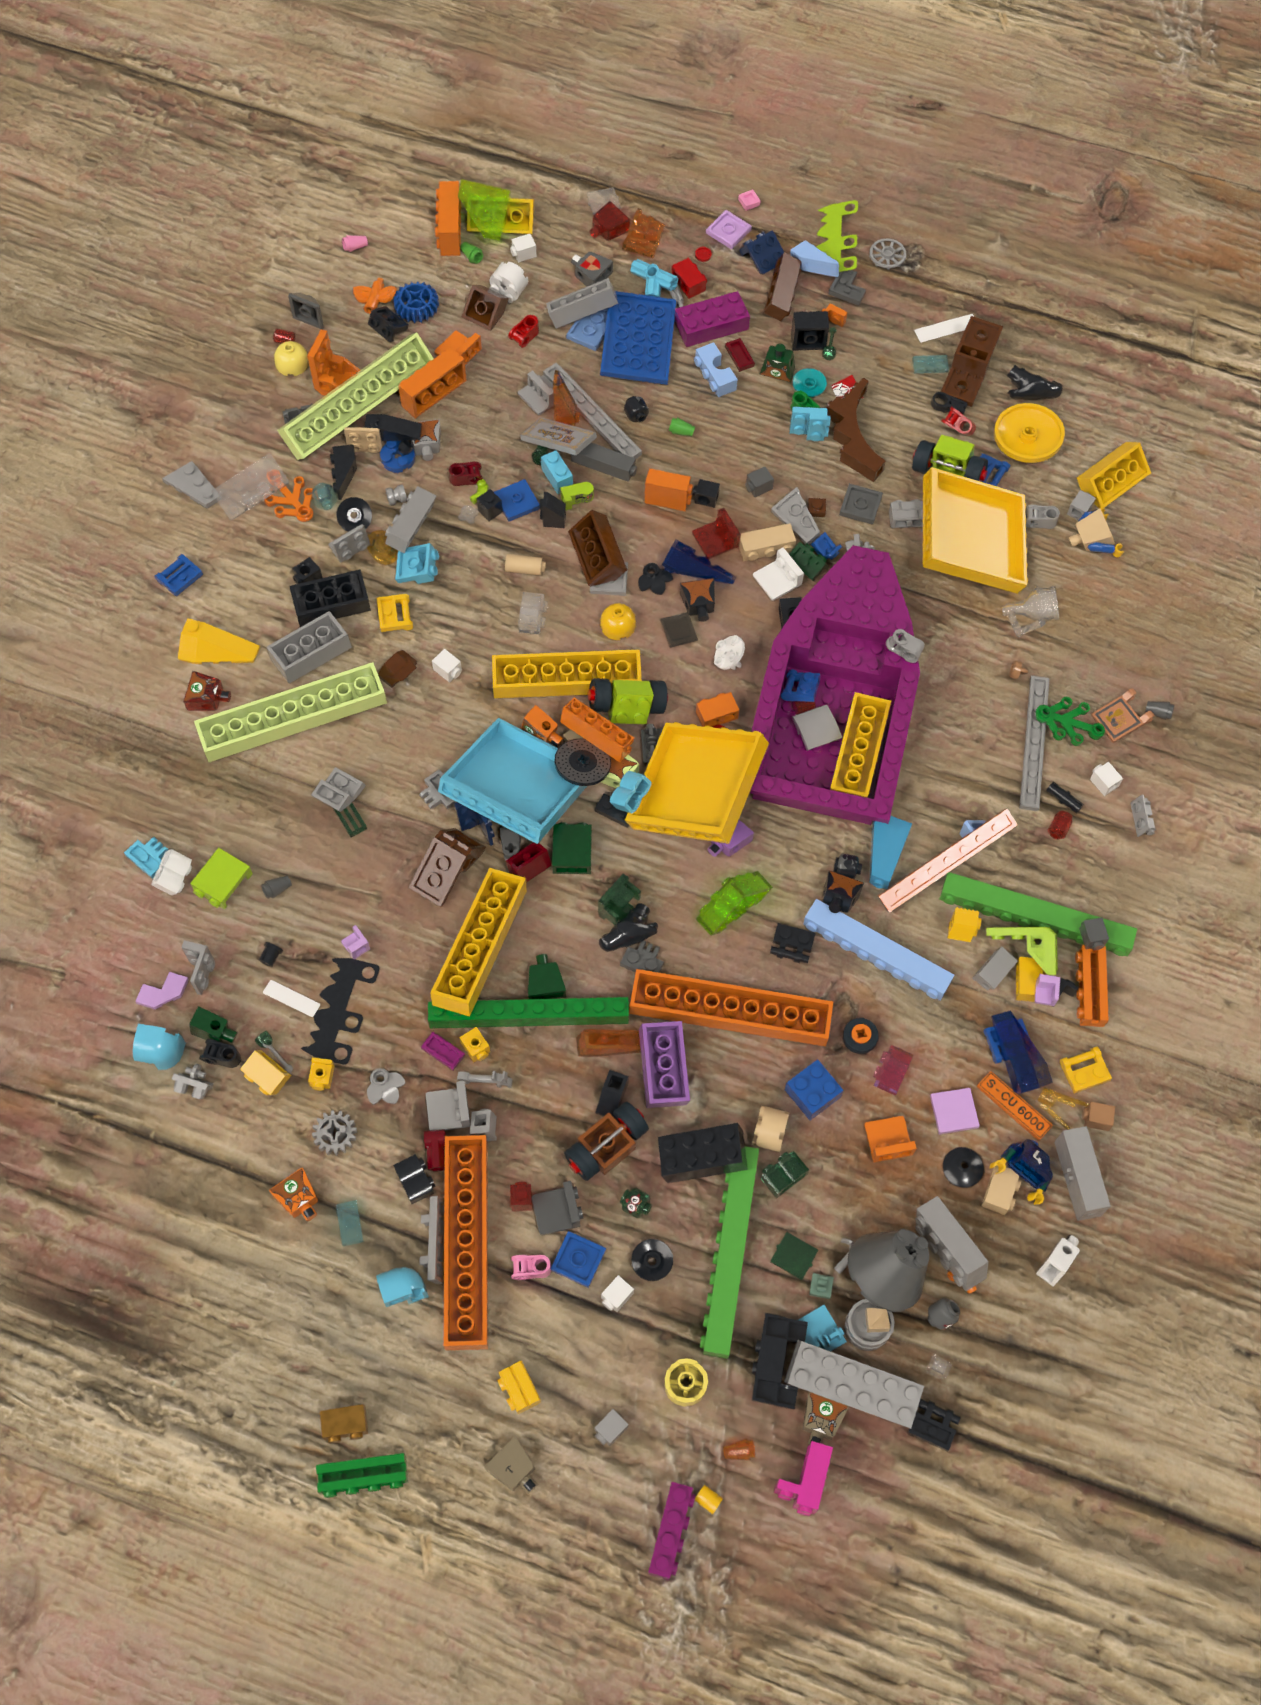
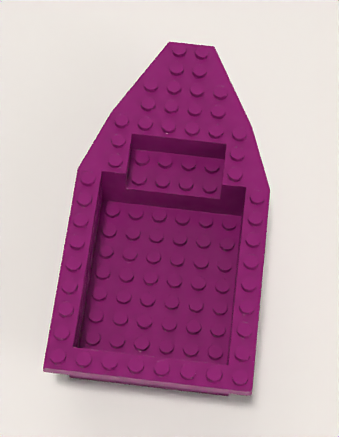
(842, 636)

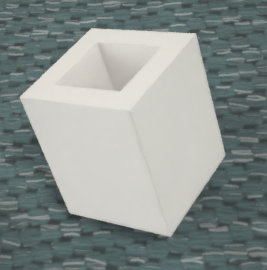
(523, 248)
(447, 665)
(1106, 778)
(616, 1294)

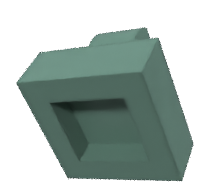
(821, 1286)

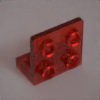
(718, 536)

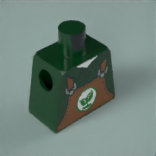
(779, 363)

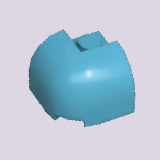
(157, 1046)
(401, 1285)

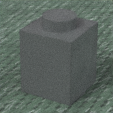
(759, 482)
(1094, 933)

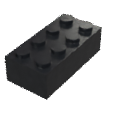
(339, 594)
(702, 1153)

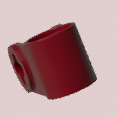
(465, 473)

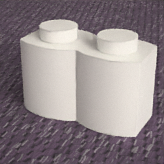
(172, 872)

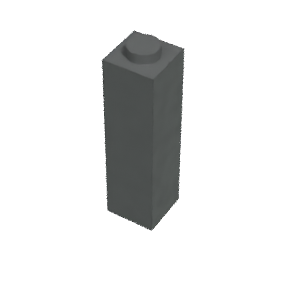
(606, 461)

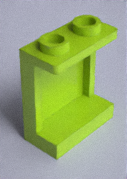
(220, 878)

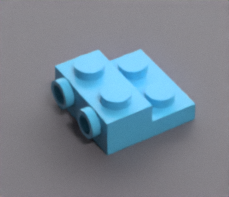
(811, 422)
(417, 564)

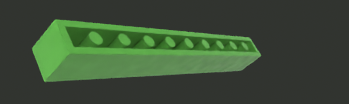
(1030, 911)
(729, 1259)

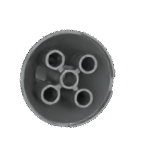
(890, 1268)

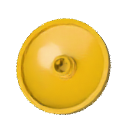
(1029, 433)

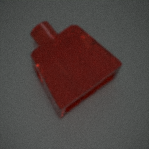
(609, 222)

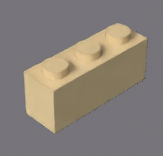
(766, 542)

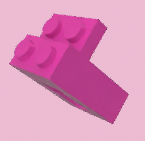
(811, 1482)

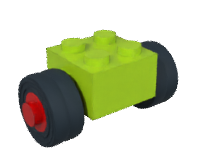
(950, 456)
(628, 700)

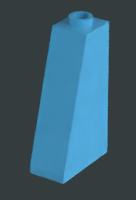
(886, 849)

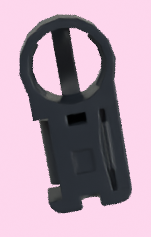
(958, 404)

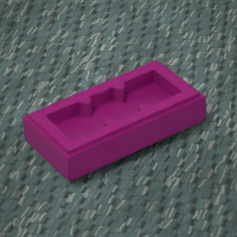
(443, 1051)

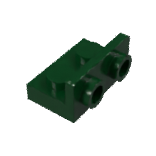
(807, 561)

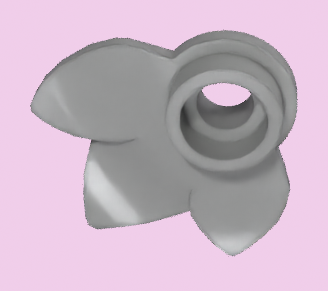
(387, 1088)

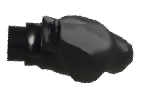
(1032, 385)
(629, 930)

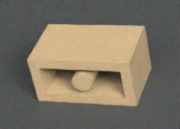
(1001, 1191)

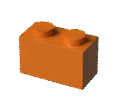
(717, 710)

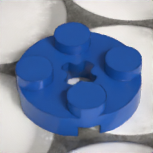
(394, 464)

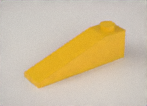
(210, 644)

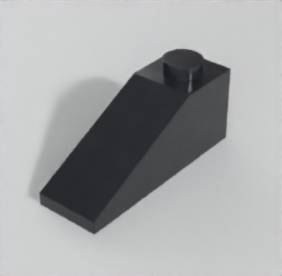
(393, 427)

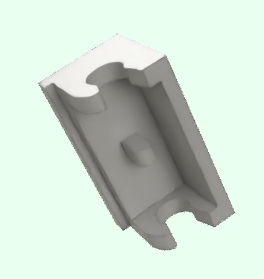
(995, 969)

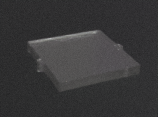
(599, 198)

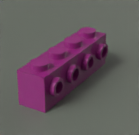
(668, 1538)

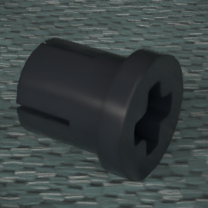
(270, 954)

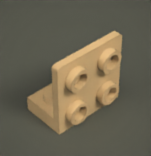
(364, 439)

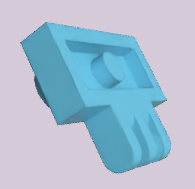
(147, 856)

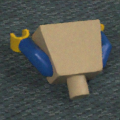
(1095, 534)

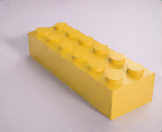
(860, 745)

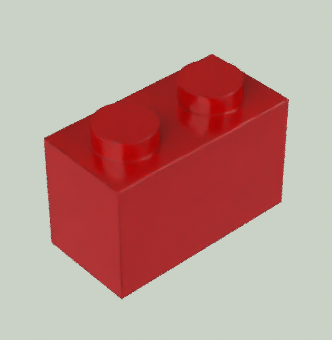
(690, 278)

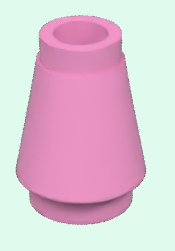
(353, 243)

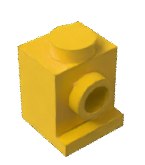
(324, 1081)

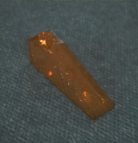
(564, 405)
(607, 1042)

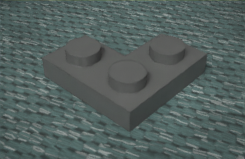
(844, 288)

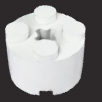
(508, 281)

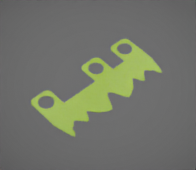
(832, 231)

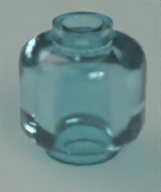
(324, 496)

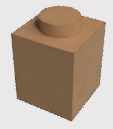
(1099, 1116)

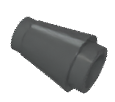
(1160, 709)
(274, 887)

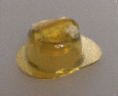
(379, 550)

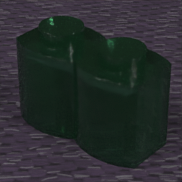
(784, 1174)

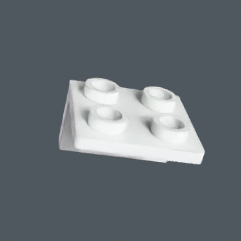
(779, 575)

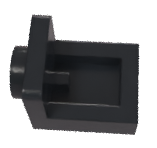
(1067, 987)

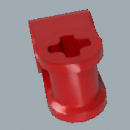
(525, 330)
(957, 420)

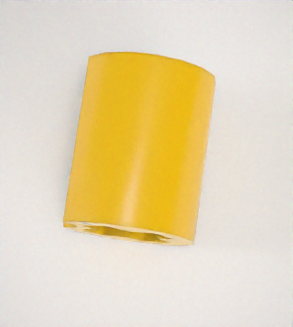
(708, 1499)

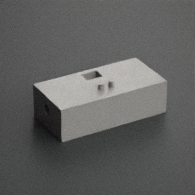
(1082, 1173)

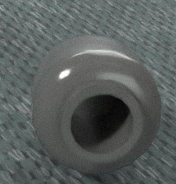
(943, 1313)

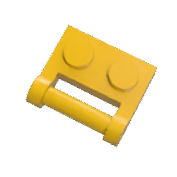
(388, 613)
(1087, 1076)

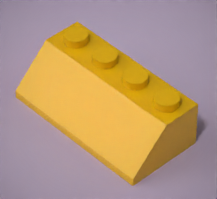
(519, 217)
(1115, 473)

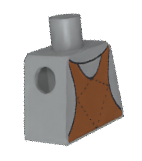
(429, 441)

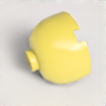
(291, 358)

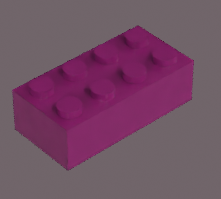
(712, 319)

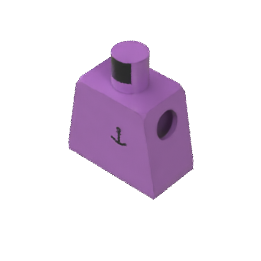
(740, 838)

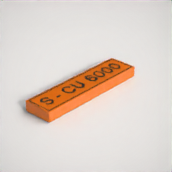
(1014, 1106)

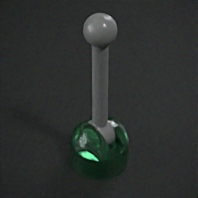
(265, 1040)

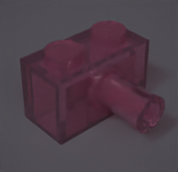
(893, 1069)

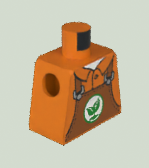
(541, 726)
(296, 1195)

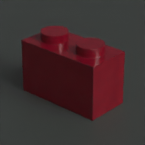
(529, 861)

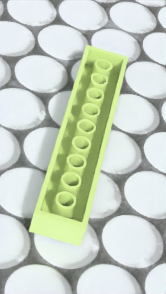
(354, 397)
(290, 712)

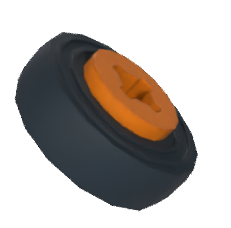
(857, 1042)

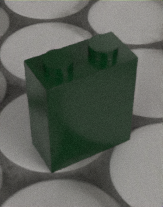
(572, 848)

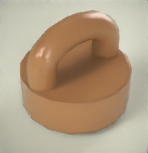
(1016, 669)

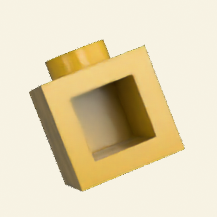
(475, 1045)

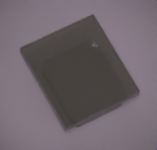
(679, 629)

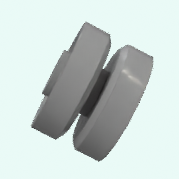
(856, 1328)

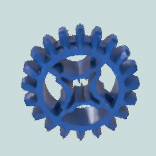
(416, 307)

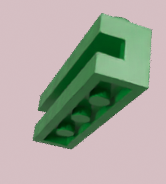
(362, 1474)

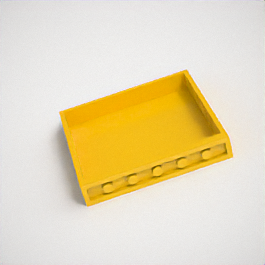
(974, 530)
(699, 781)

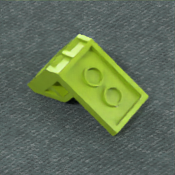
(1043, 954)

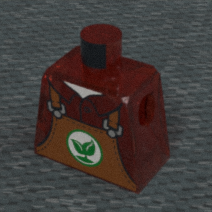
(204, 693)

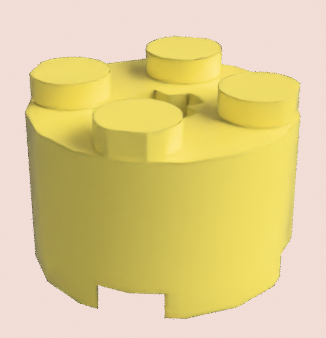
(676, 1391)

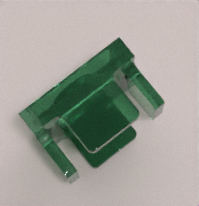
(615, 902)

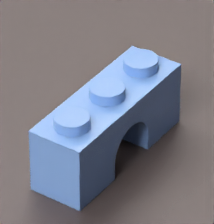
(720, 380)

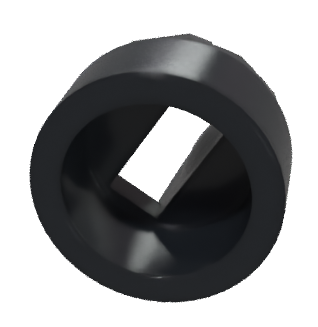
(405, 447)

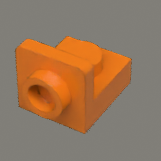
(836, 314)

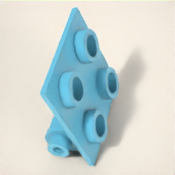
(823, 1330)

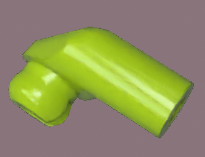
(482, 488)

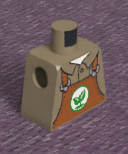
(822, 1417)

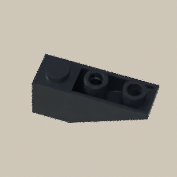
(344, 467)

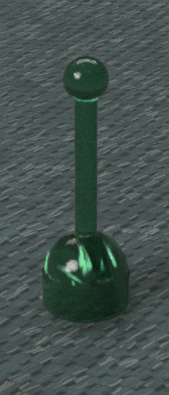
(829, 351)

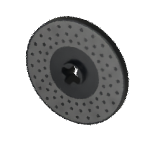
(570, 767)

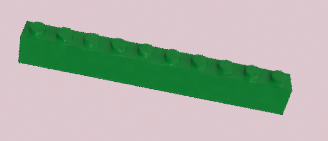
(534, 1013)

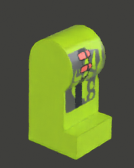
(577, 493)

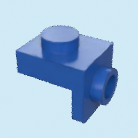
(824, 546)

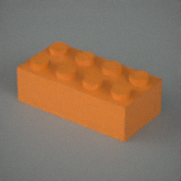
(448, 218)
(432, 382)

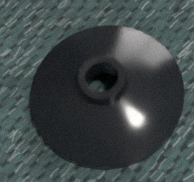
(357, 505)
(959, 1176)
(652, 1249)

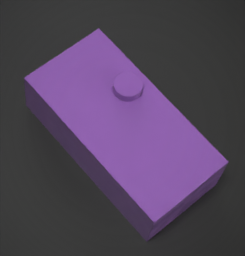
(664, 1064)

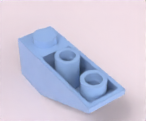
(815, 260)

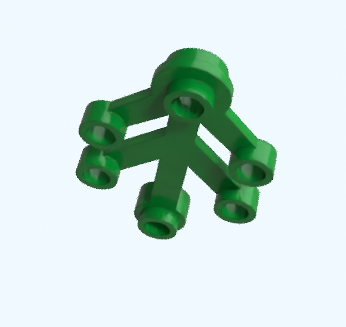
(1068, 722)

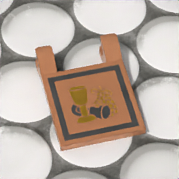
(1120, 718)

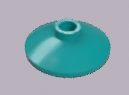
(810, 381)

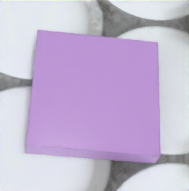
(728, 229)
(954, 1111)

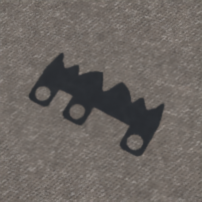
(334, 1018)

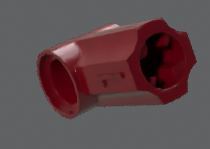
(435, 1146)

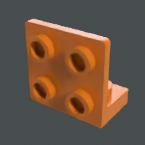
(462, 345)
(889, 1139)

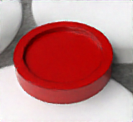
(703, 254)

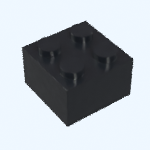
(809, 330)

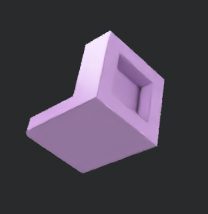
(356, 943)
(1047, 990)

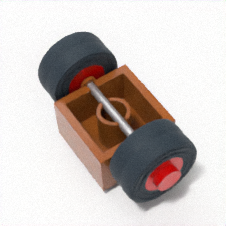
(607, 1142)

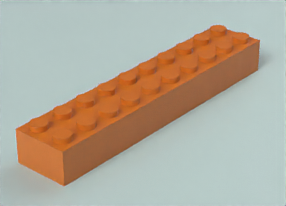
(731, 1007)
(466, 1243)

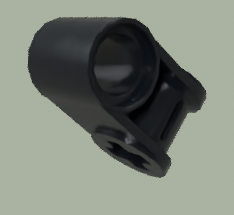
(216, 1054)

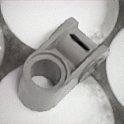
(1041, 516)
(907, 645)

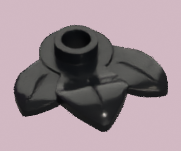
(654, 581)

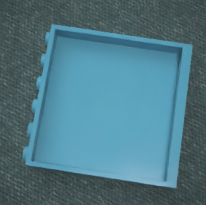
(511, 781)

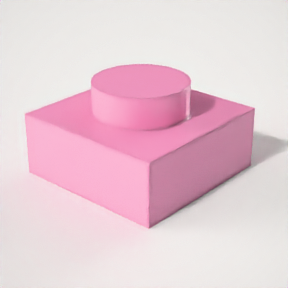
(749, 200)

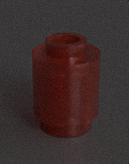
(1060, 825)

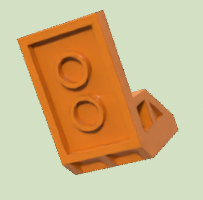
(327, 368)

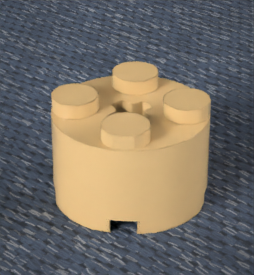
(770, 1128)

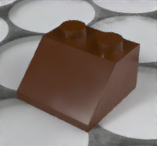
(484, 306)

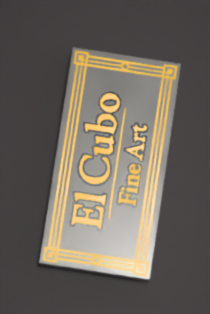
(558, 436)

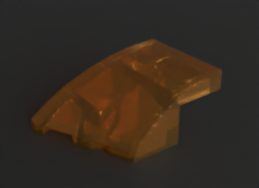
(644, 235)

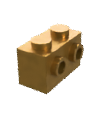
(343, 1423)

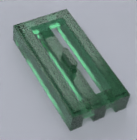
(357, 830)

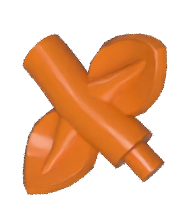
(373, 296)

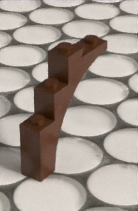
(855, 450)

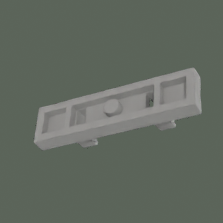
(435, 1257)

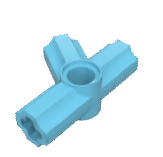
(654, 277)

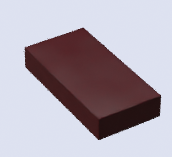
(739, 354)

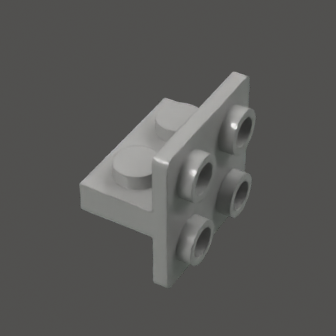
(538, 393)

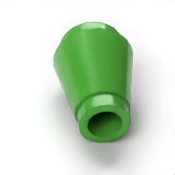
(472, 252)
(681, 427)

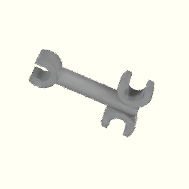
(500, 1079)

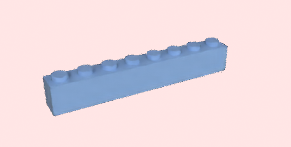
(879, 950)

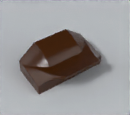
(397, 668)

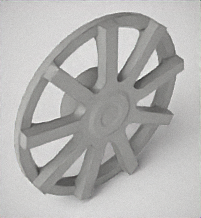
(887, 253)

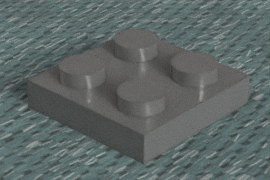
(861, 504)

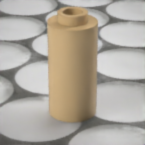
(524, 564)

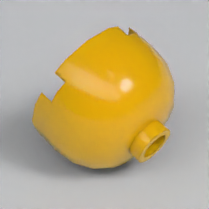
(618, 621)

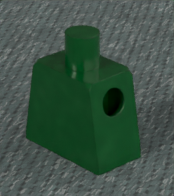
(545, 980)
(204, 1023)

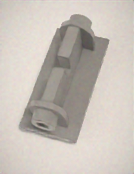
(1141, 810)

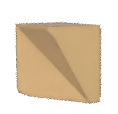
(877, 1320)

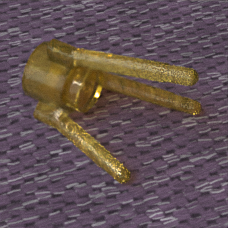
(1049, 1097)

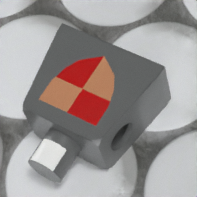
(592, 268)

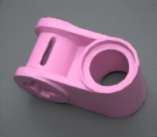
(528, 1267)

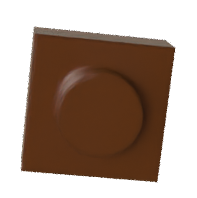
(817, 507)

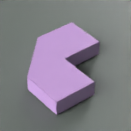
(171, 990)

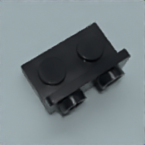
(386, 323)

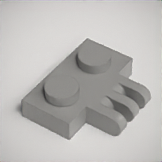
(432, 790)

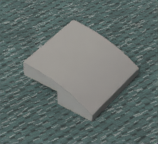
(817, 727)
(338, 790)

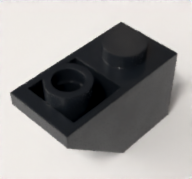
(552, 511)
(612, 1093)

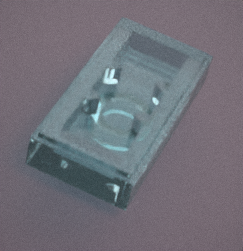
(930, 364)
(349, 1223)

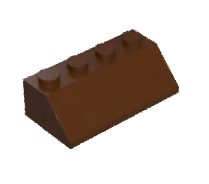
(597, 549)

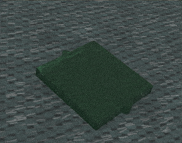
(794, 1256)

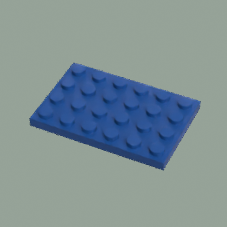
(638, 338)

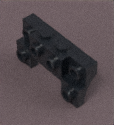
(771, 1360)

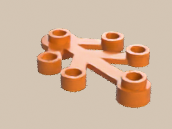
(293, 499)

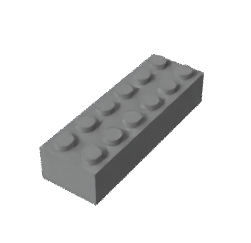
(854, 1384)

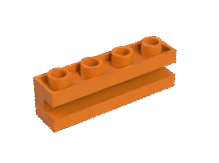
(596, 729)
(1092, 987)

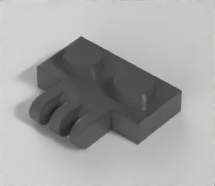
(642, 958)

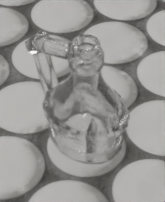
(1039, 605)

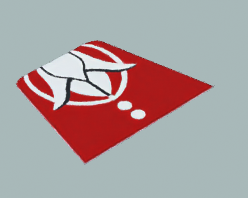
(843, 386)

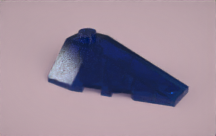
(684, 561)
(1022, 1059)

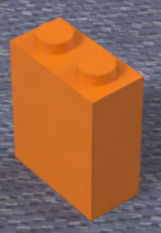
(668, 490)

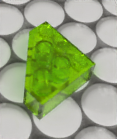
(487, 207)
(732, 900)

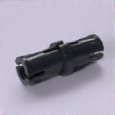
(1064, 797)

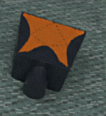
(698, 597)
(841, 892)

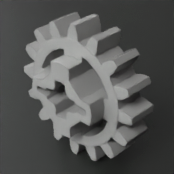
(326, 1133)

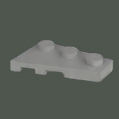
(192, 483)
(793, 510)

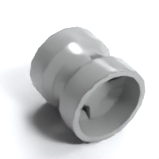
(397, 494)

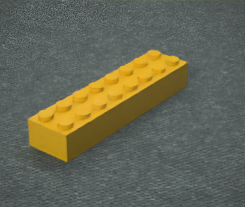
(560, 672)
(478, 942)

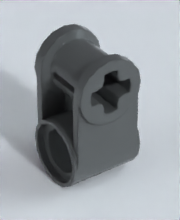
(510, 842)

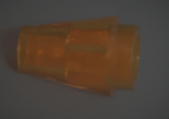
(740, 1450)

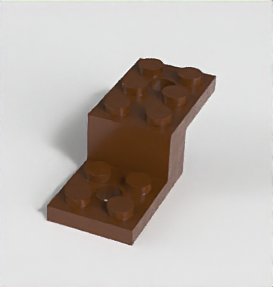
(972, 359)

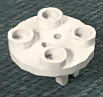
(729, 653)

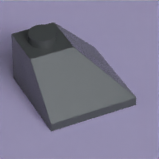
(306, 309)

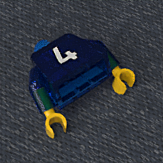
(1029, 1163)

